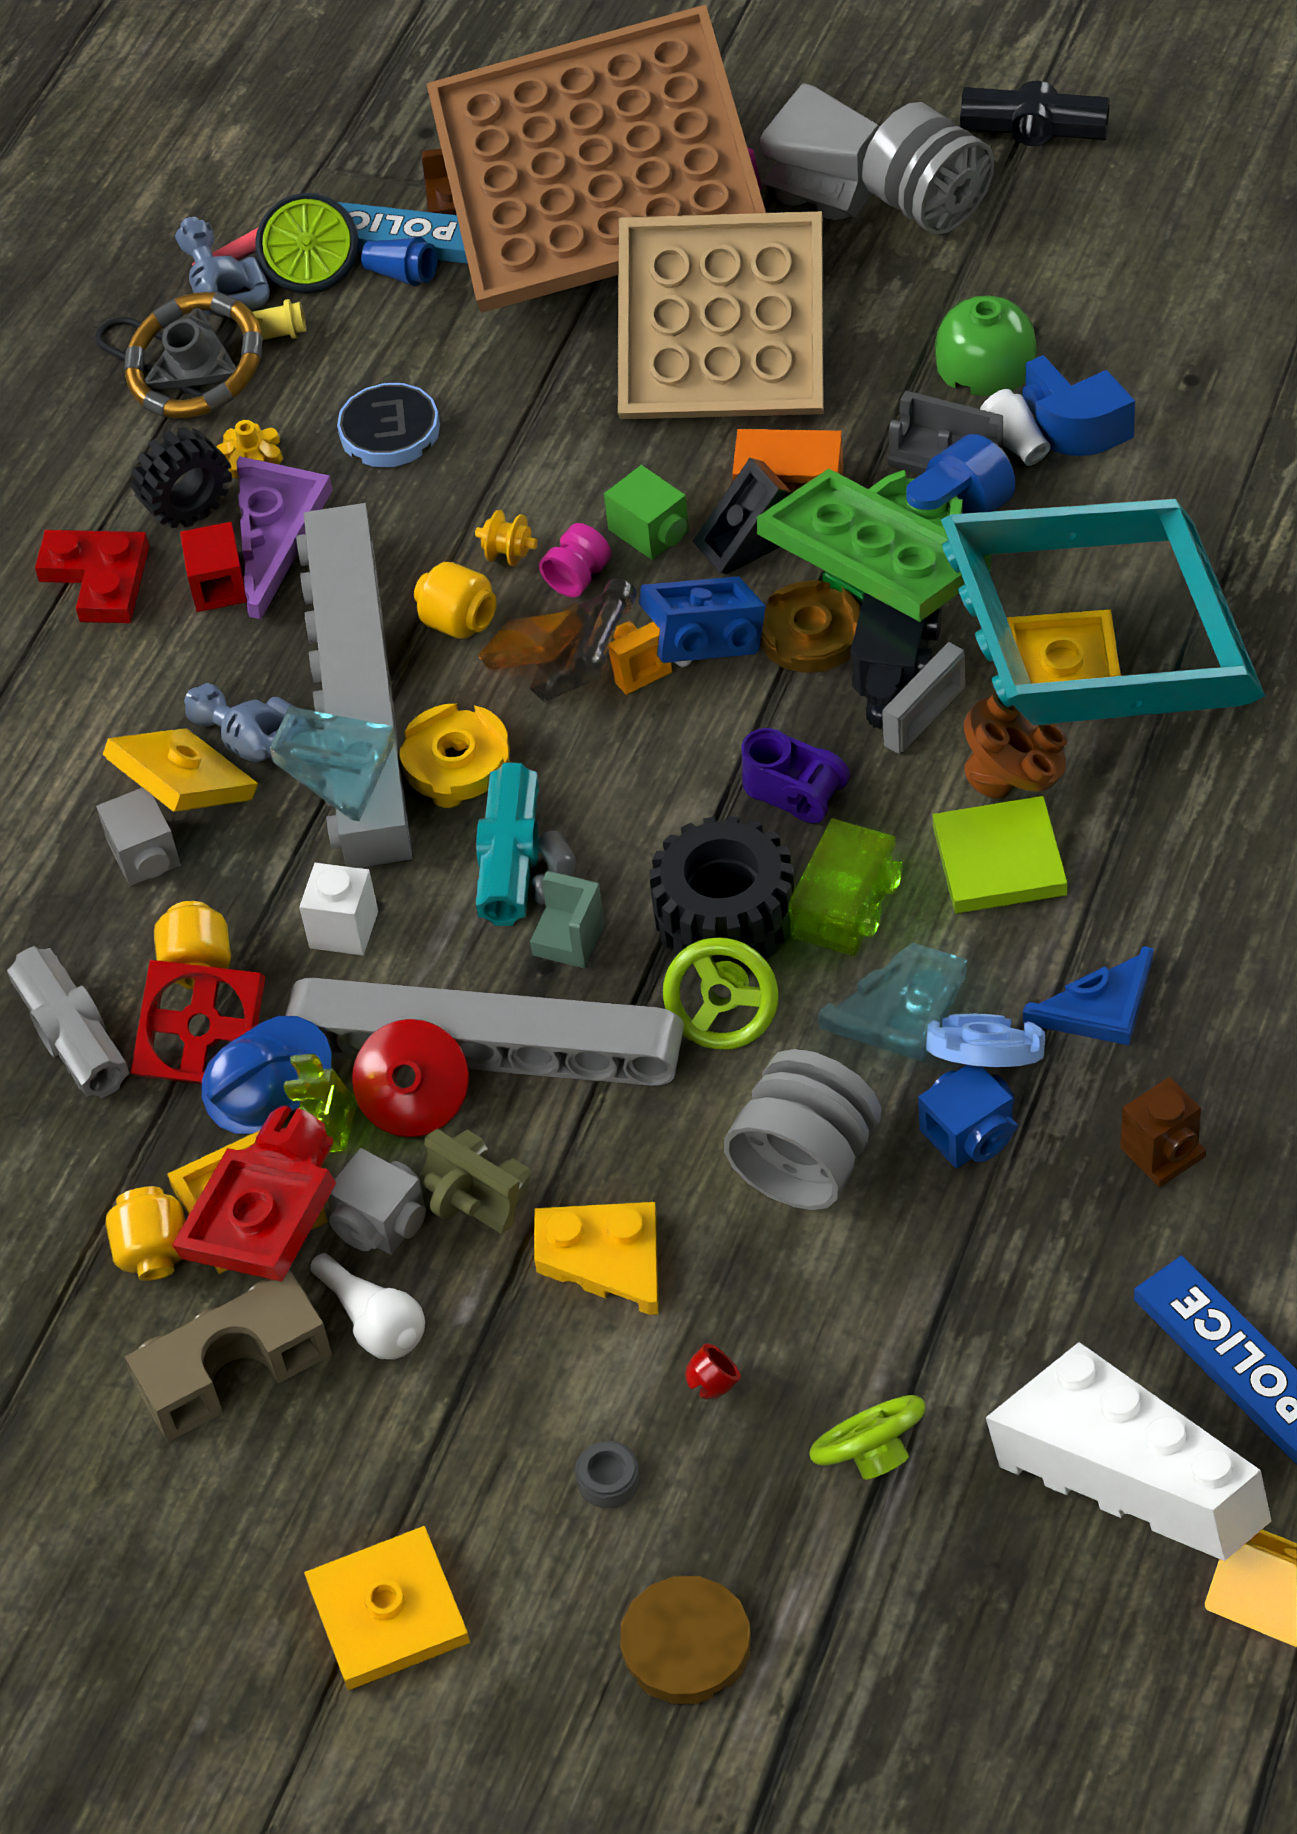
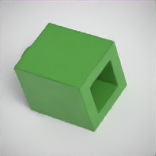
(646, 512)

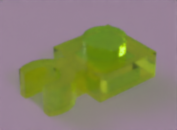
(323, 1096)

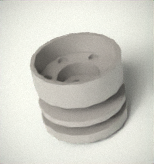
(928, 168)
(803, 1129)

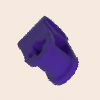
(790, 773)

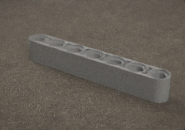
(504, 1030)

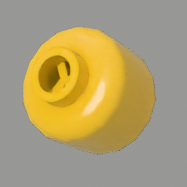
(455, 600)
(193, 936)
(143, 1232)

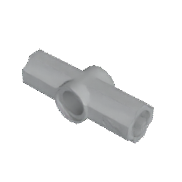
(68, 1022)

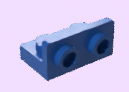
(704, 618)

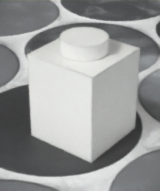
(339, 908)

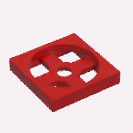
(152, 1019)

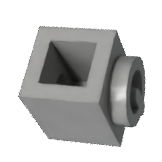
(376, 1203)

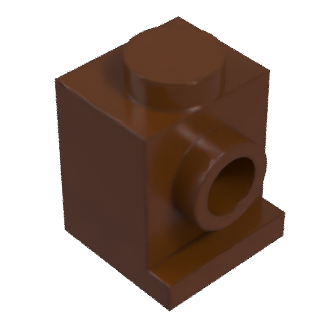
(1162, 1131)

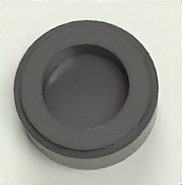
(607, 1474)

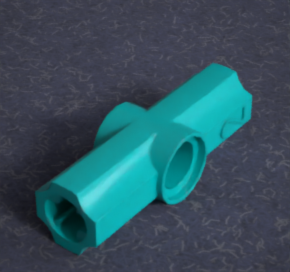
(507, 844)

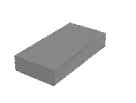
(924, 698)

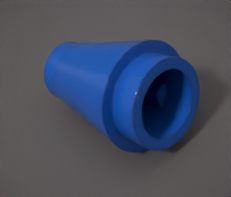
(402, 259)

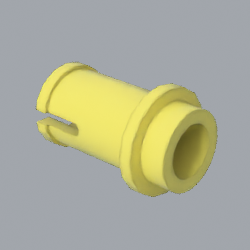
(281, 320)

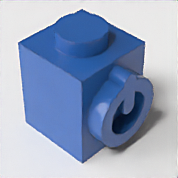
(967, 1115)

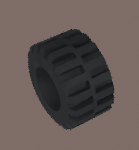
(719, 858)

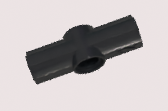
(1034, 113)

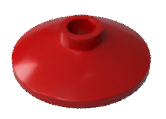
(438, 1084)

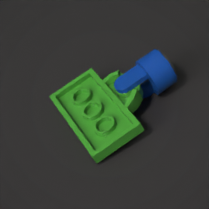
(893, 533)

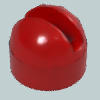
(712, 1371)

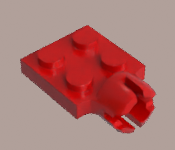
(262, 1199)

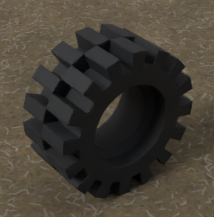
(167, 463)

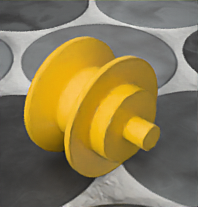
(506, 538)

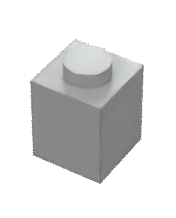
(138, 836)

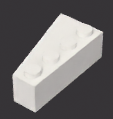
(1130, 1451)

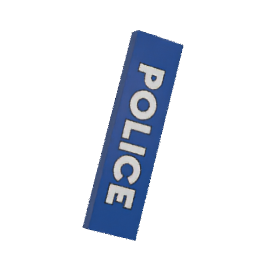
(1225, 1348)

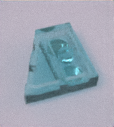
(333, 756)
(899, 1001)

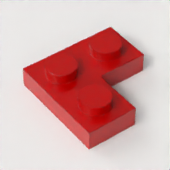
(106, 565)

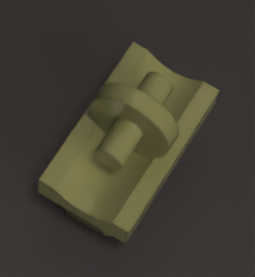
(468, 1182)

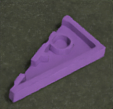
(272, 516)

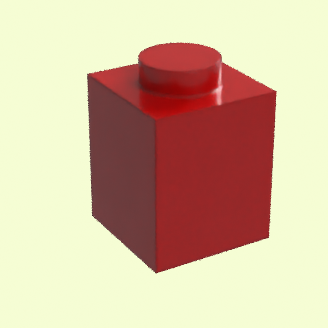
(213, 566)

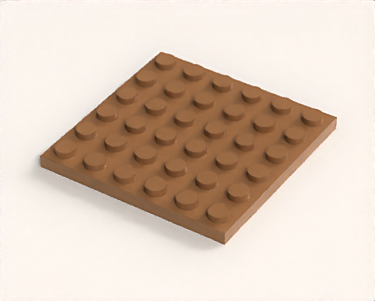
(584, 135)

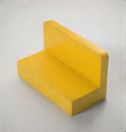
(1259, 1587)

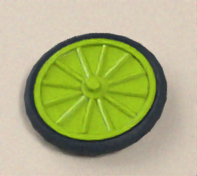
(306, 242)

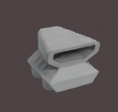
(818, 153)

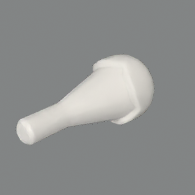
(384, 1320)

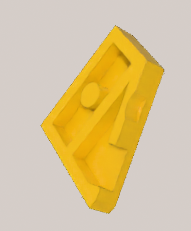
(601, 1249)

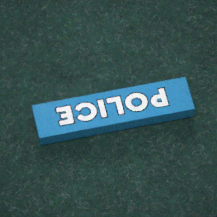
(387, 223)

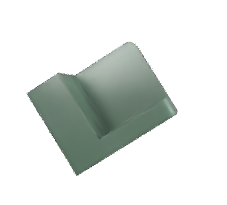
(570, 920)

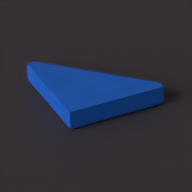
(1099, 1004)

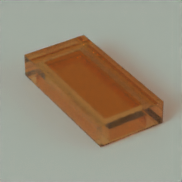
(531, 640)

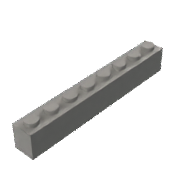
(353, 669)

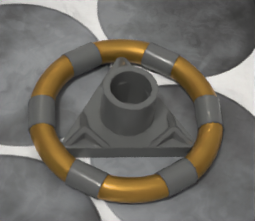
(192, 355)

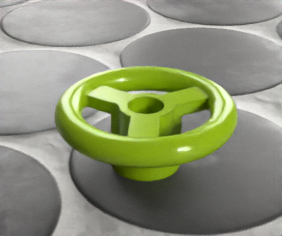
(735, 979)
(871, 1437)

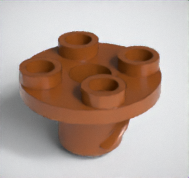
(1011, 750)

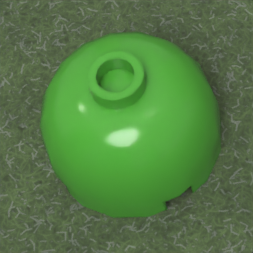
(985, 345)

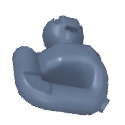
(220, 273)
(245, 728)

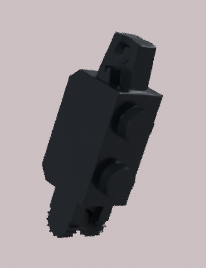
(888, 653)

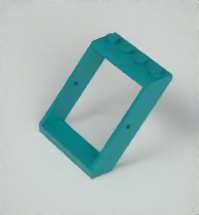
(1091, 526)

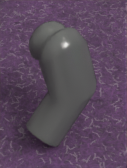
(558, 858)

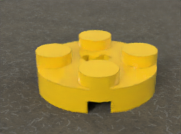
(453, 778)

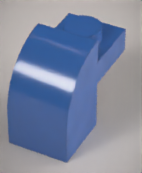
(1081, 416)

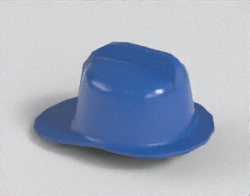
(249, 1073)

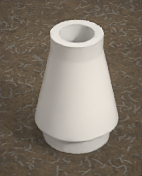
(1019, 427)

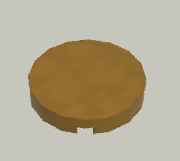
(809, 626)
(685, 1639)

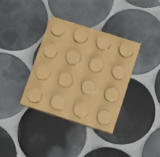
(720, 315)

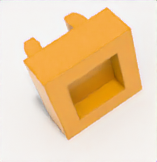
(635, 656)

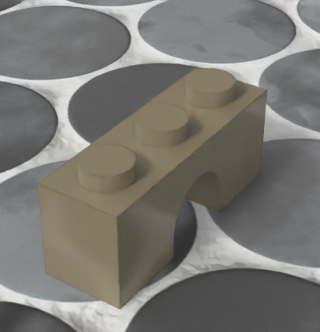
(265, 1324)

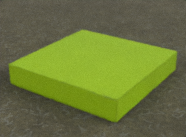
(999, 854)

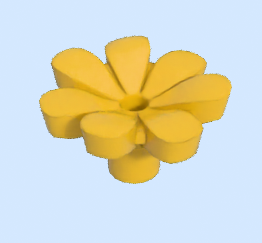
(250, 442)

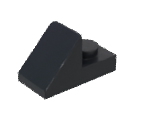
(730, 532)

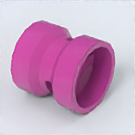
(579, 555)

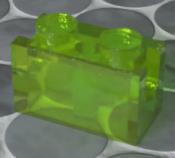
(844, 887)

